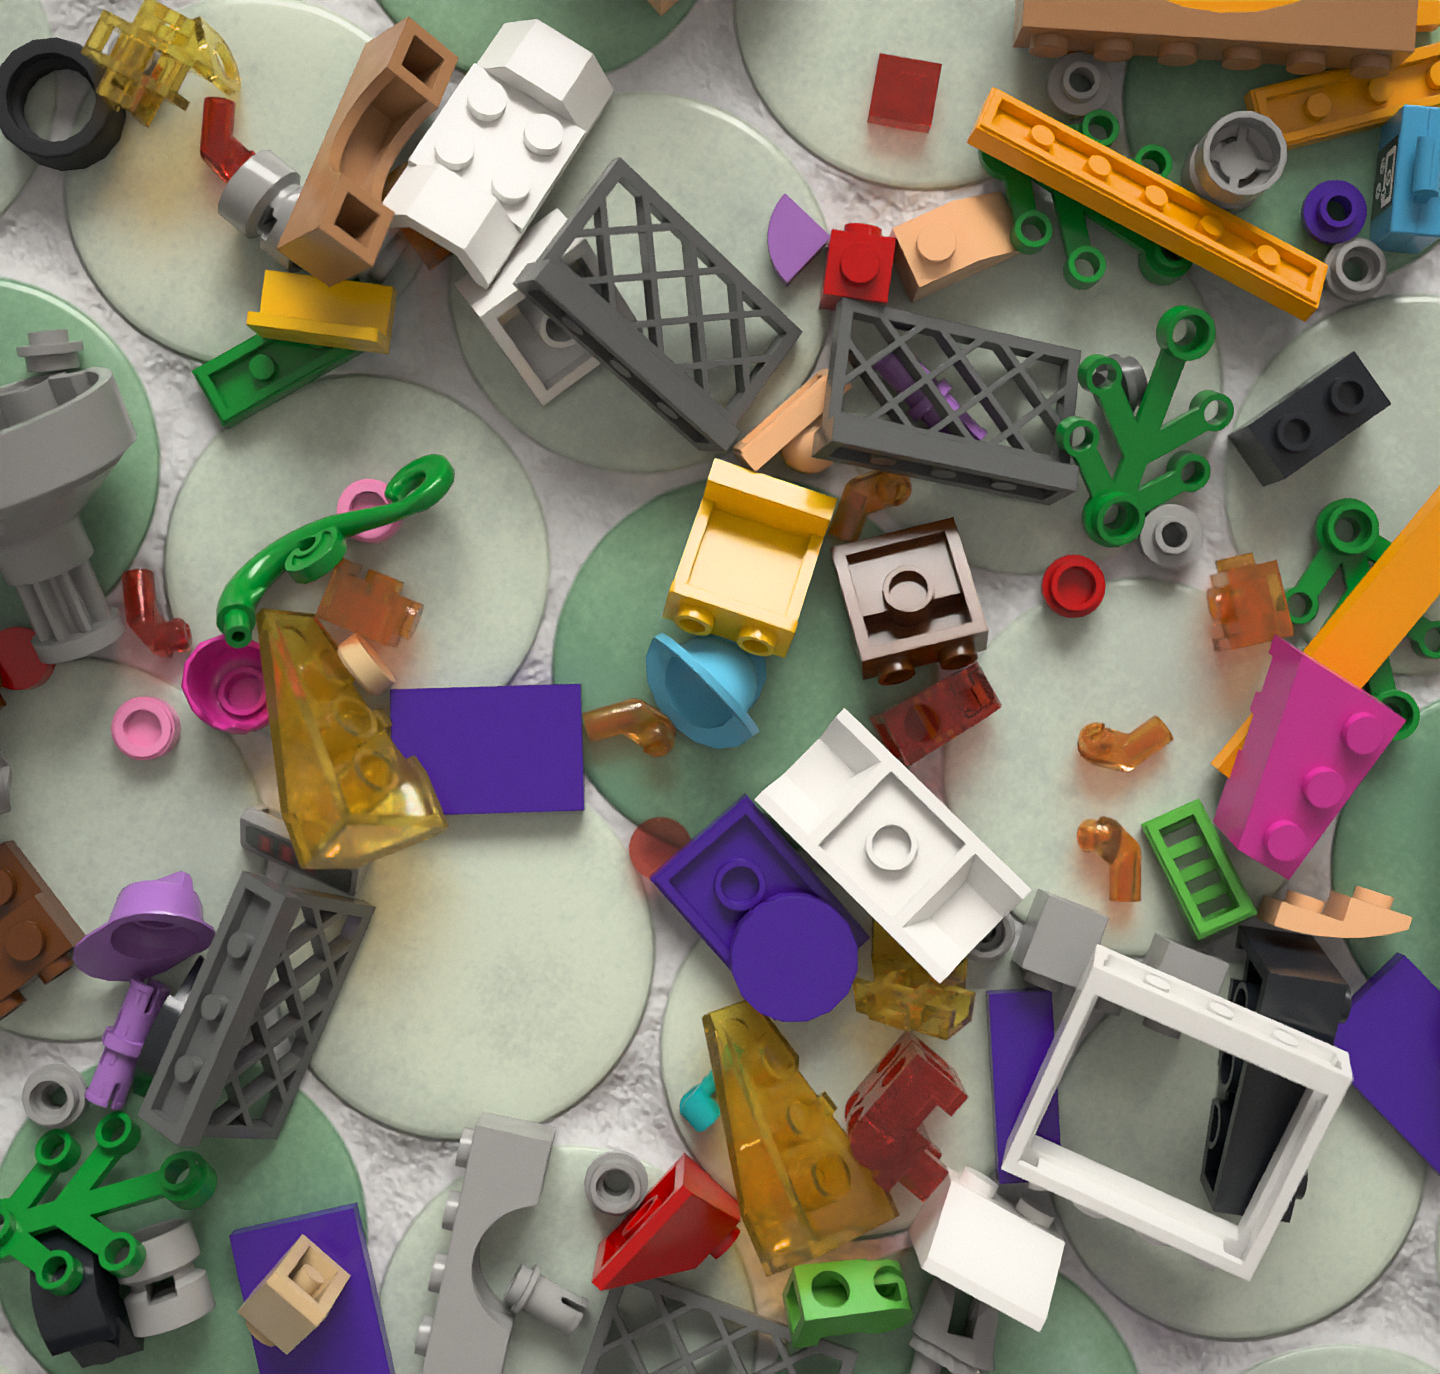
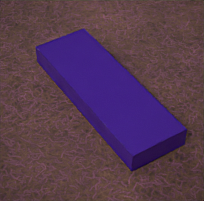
(1018, 1040)

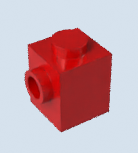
(857, 266)

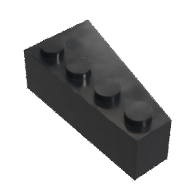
(1301, 988)

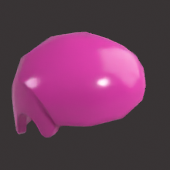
(226, 686)

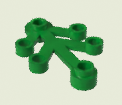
(1072, 214)
(1144, 437)
(1353, 561)
(83, 1201)

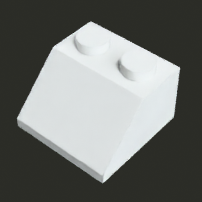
(530, 339)
(990, 1245)

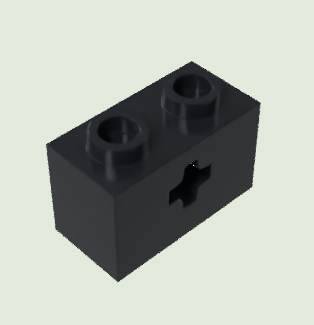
(1309, 419)

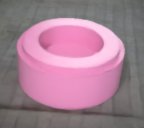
(363, 495)
(145, 728)

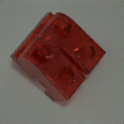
(889, 1111)

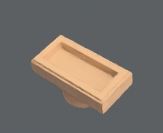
(789, 430)

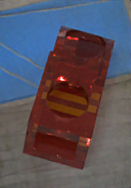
(936, 714)

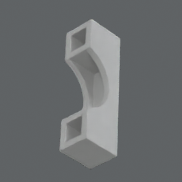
(503, 1173)

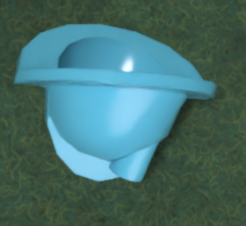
(706, 687)

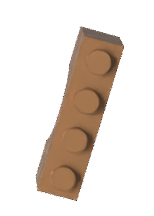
(340, 208)

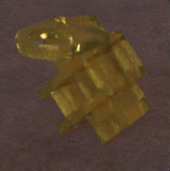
(184, 47)
(908, 995)

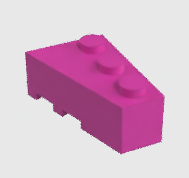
(1300, 758)

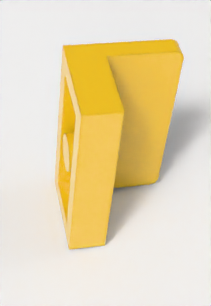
(336, 316)

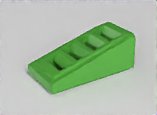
(1230, 883)

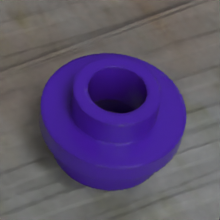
(1321, 225)

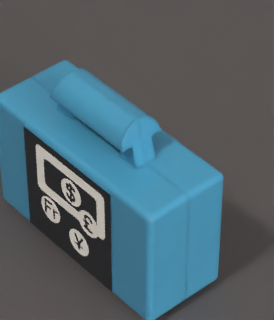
(1407, 181)

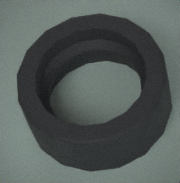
(17, 78)

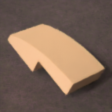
(1344, 916)

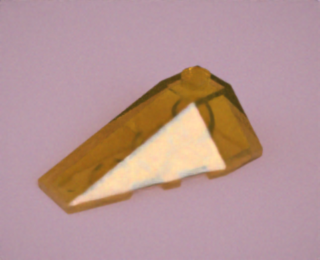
(336, 768)
(785, 1148)

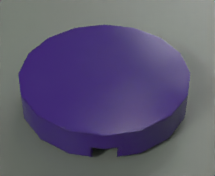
(793, 957)

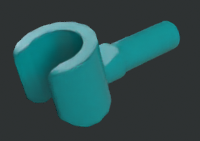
(699, 1106)

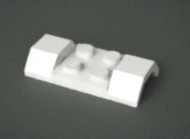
(501, 145)
(893, 846)

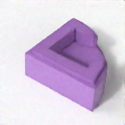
(793, 239)

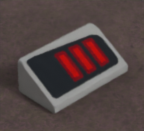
(267, 836)

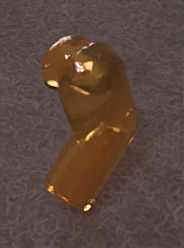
(864, 496)
(636, 721)
(1122, 750)
(1119, 851)

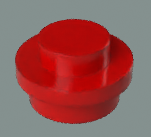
(1073, 586)

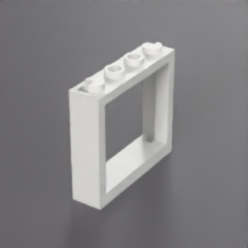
(1220, 1023)

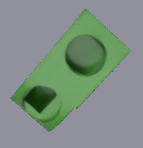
(845, 1299)

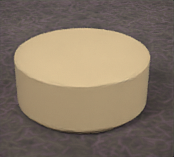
(365, 665)

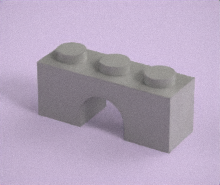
(1064, 934)

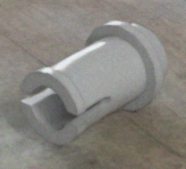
(545, 1299)

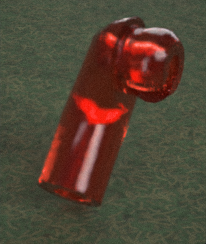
(217, 144)
(146, 621)

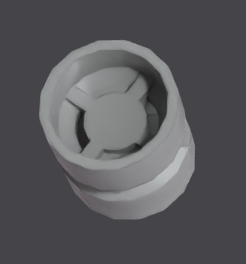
(1236, 161)
(261, 202)
(169, 1251)

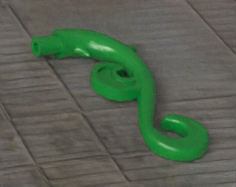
(321, 544)

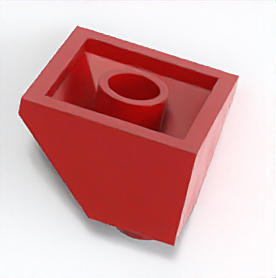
(670, 1230)

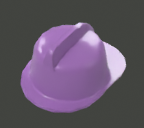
(147, 932)

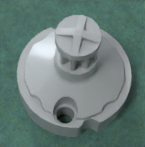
(55, 452)

